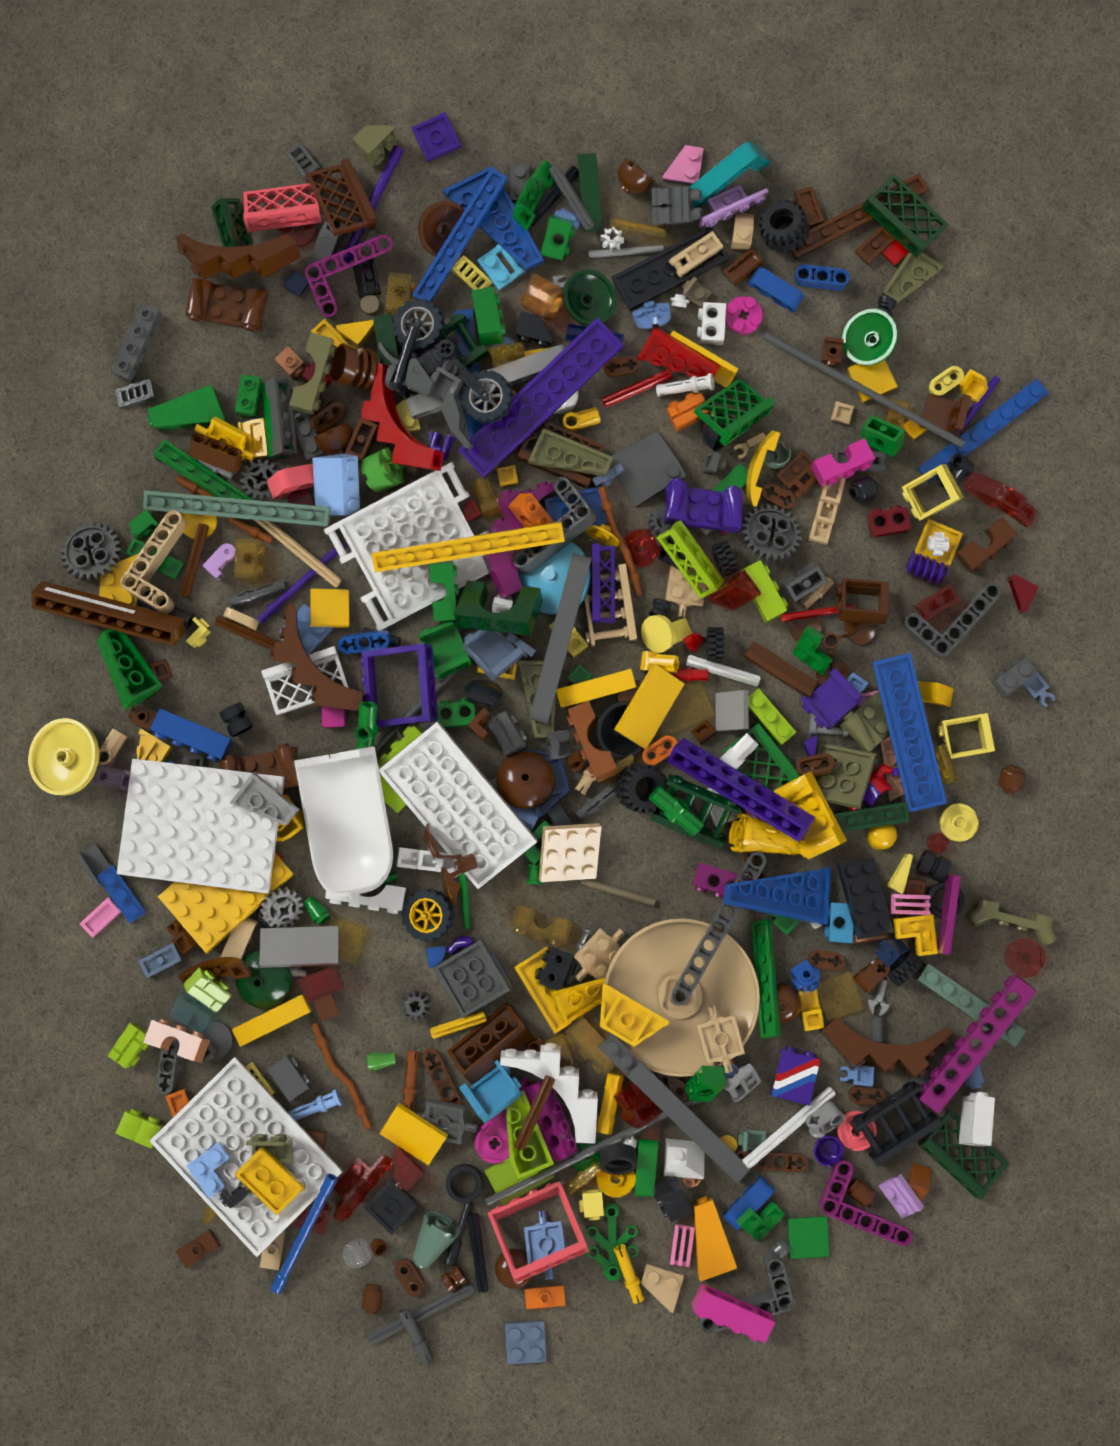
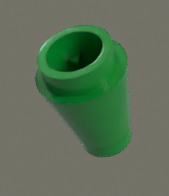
(316, 910)

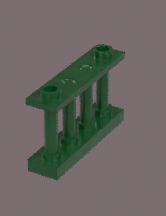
(477, 353)
(711, 837)

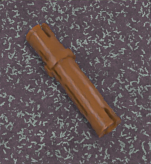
(410, 1079)

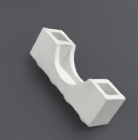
(390, 898)

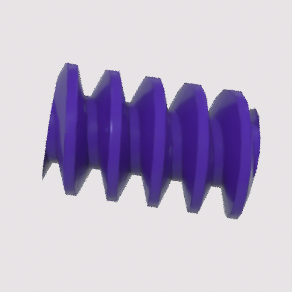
(926, 569)

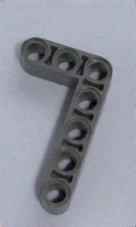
(573, 518)
(957, 625)
(770, 1296)

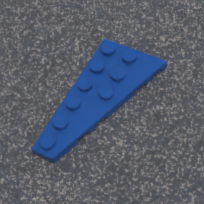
(498, 221)
(793, 896)

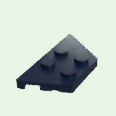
(560, 787)

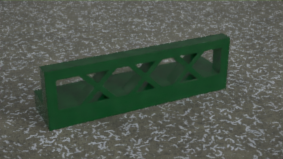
(225, 222)
(873, 817)

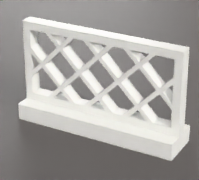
(284, 670)

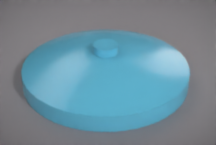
(552, 576)

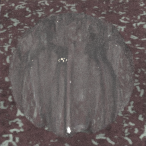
(357, 1253)

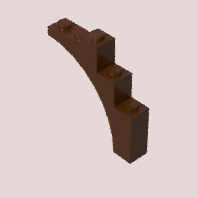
(235, 261)
(306, 672)
(910, 1057)

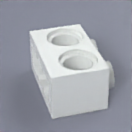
(716, 324)

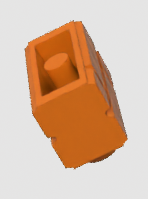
(682, 413)

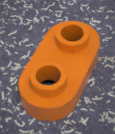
(659, 750)

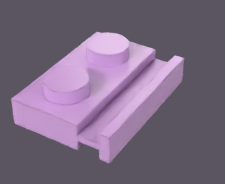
(901, 1196)

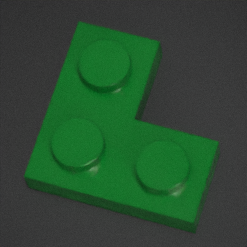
(808, 651)
(760, 1224)

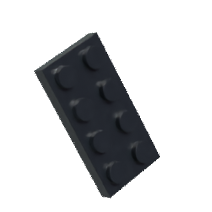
(865, 898)

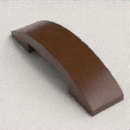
(220, 967)

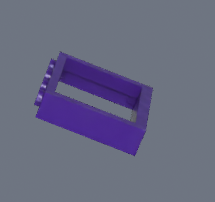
(427, 683)

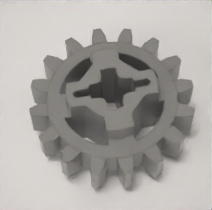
(284, 915)

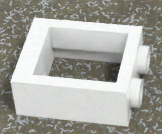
(976, 1119)

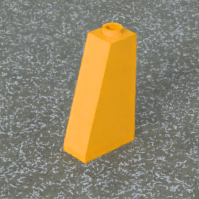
(712, 1247)

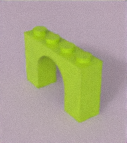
(389, 793)

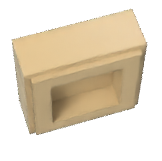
(842, 413)

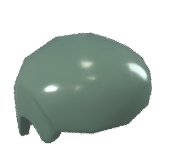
(782, 456)

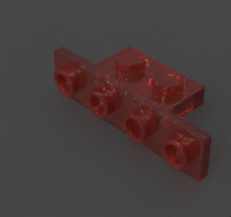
(357, 1183)

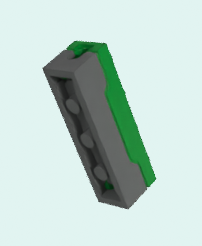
(279, 418)

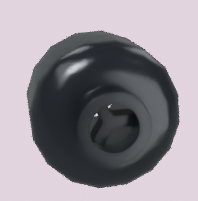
(864, 489)

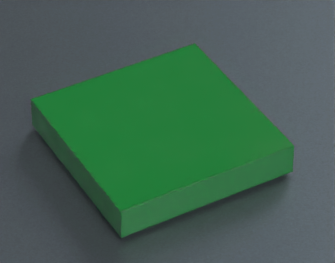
(808, 1237)

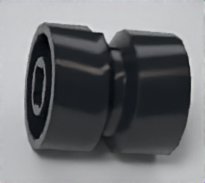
(236, 719)
(934, 866)

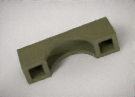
(306, 397)

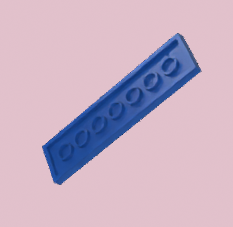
(909, 732)

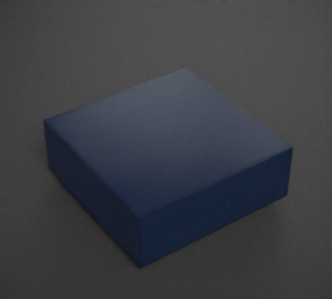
(296, 283)

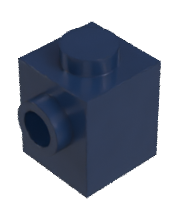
(891, 951)

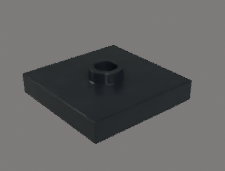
(391, 1206)

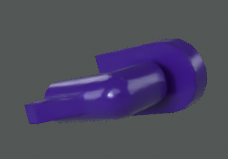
(434, 438)

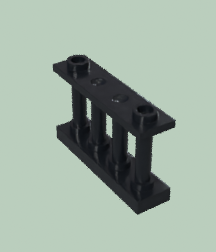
(911, 1133)

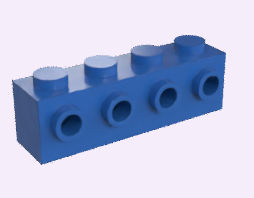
(191, 735)

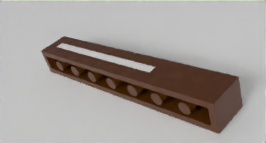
(107, 613)

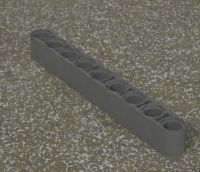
(560, 638)
(711, 935)

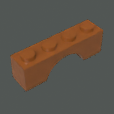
(601, 762)

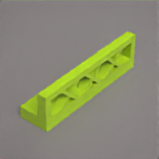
(694, 558)

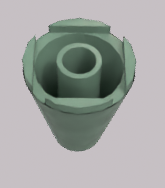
(434, 1237)

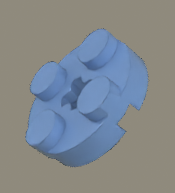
(651, 314)

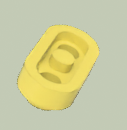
(945, 381)

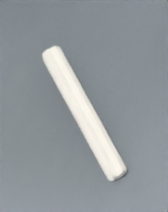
(723, 670)

